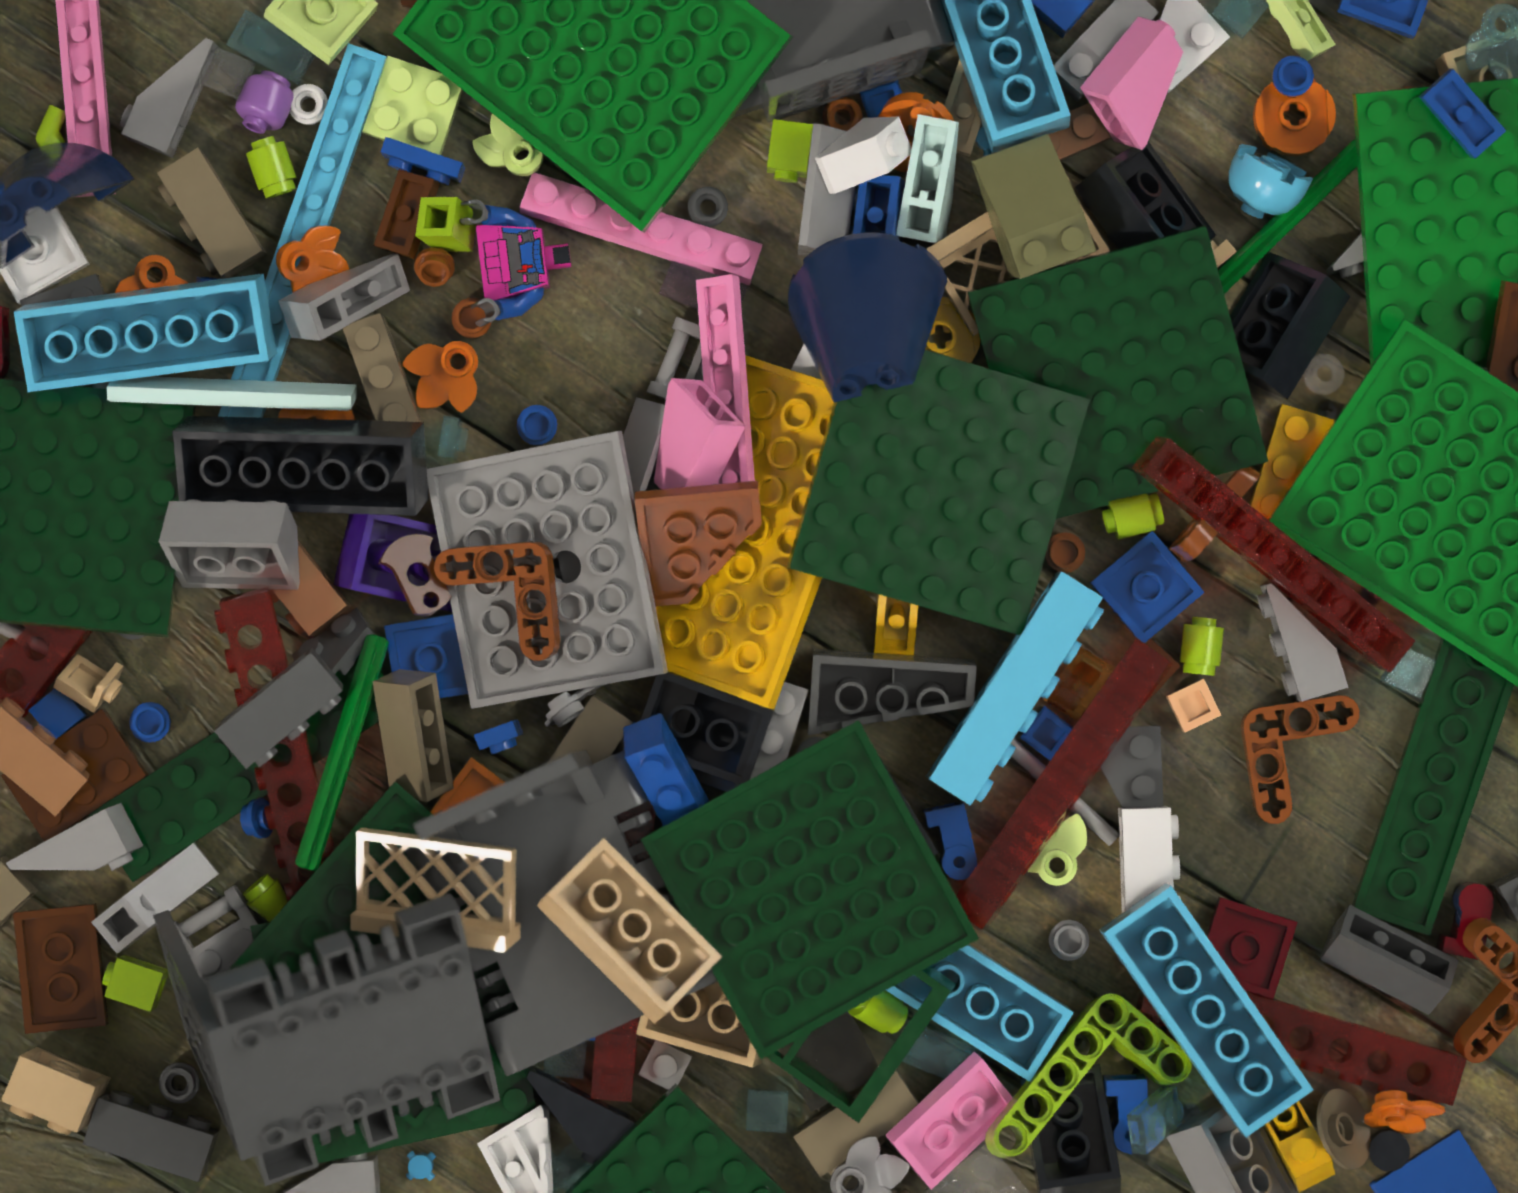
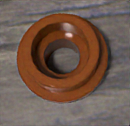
(844, 104)

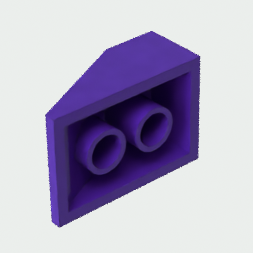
(362, 548)

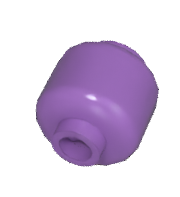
(264, 102)

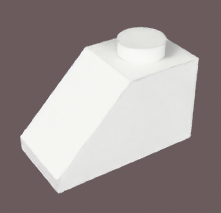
(864, 153)

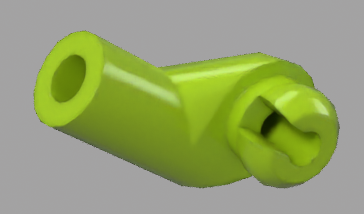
(50, 127)

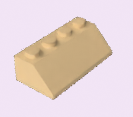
(629, 931)

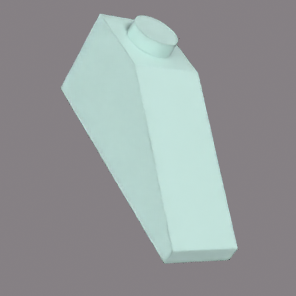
(929, 180)

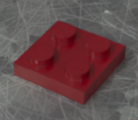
(1251, 944)

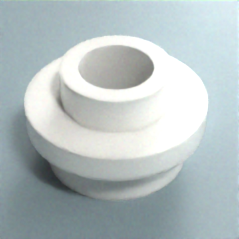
(300, 94)

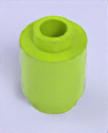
(271, 167)
(1133, 515)
(1201, 646)
(882, 1013)

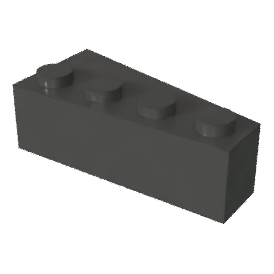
(884, 687)

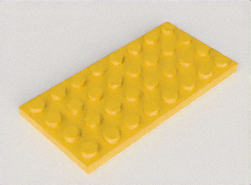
(754, 609)

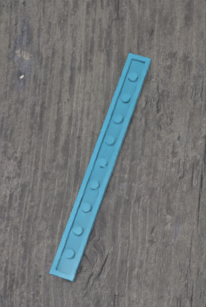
(317, 193)

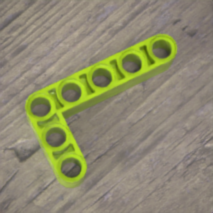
(1077, 1065)

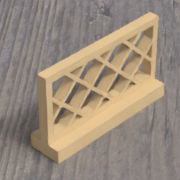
(972, 237)
(479, 928)

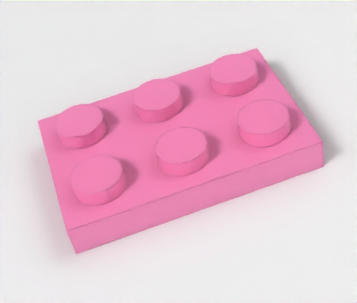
(950, 1120)

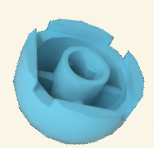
(1266, 182)

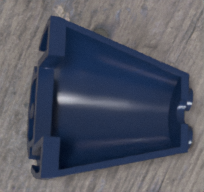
(46, 180)
(866, 310)

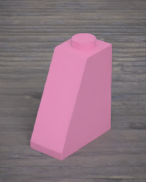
(1134, 81)
(695, 436)

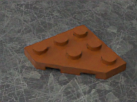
(693, 534)

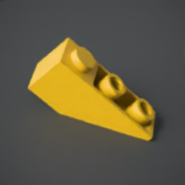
(1300, 1147)

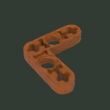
(1198, 532)
(524, 582)
(1272, 744)
(1504, 993)

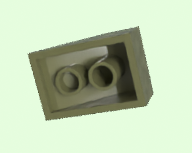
(1032, 207)

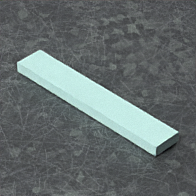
(234, 393)

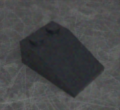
(712, 727)
(1077, 1143)

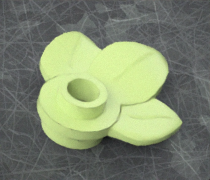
(502, 147)
(1065, 844)

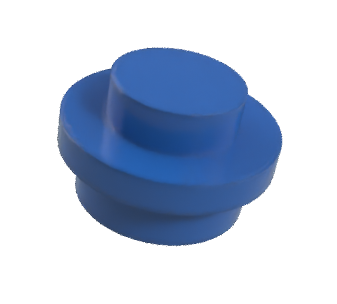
(1292, 76)
(537, 425)
(150, 722)
(254, 819)

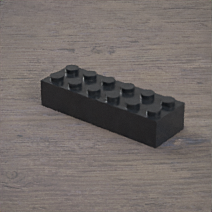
(304, 463)

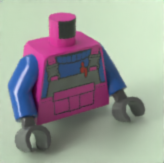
(512, 261)

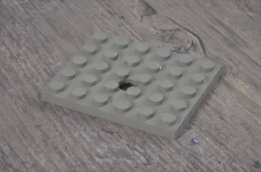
(571, 500)

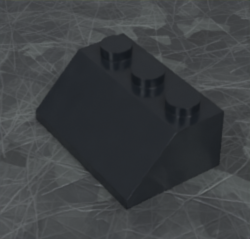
(1139, 199)
(1284, 322)

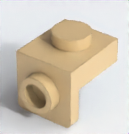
(89, 683)

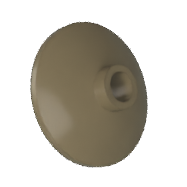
(1343, 1129)

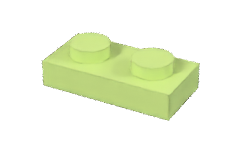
(1302, 26)

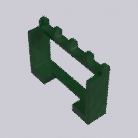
(840, 1098)

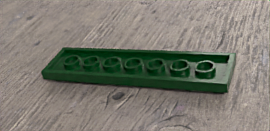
(209, 788)
(1433, 791)

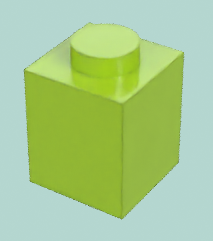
(789, 150)
(441, 225)
(135, 982)

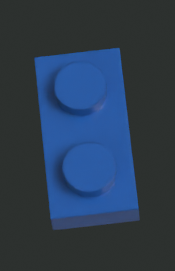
(1462, 113)
(406, 156)
(499, 737)

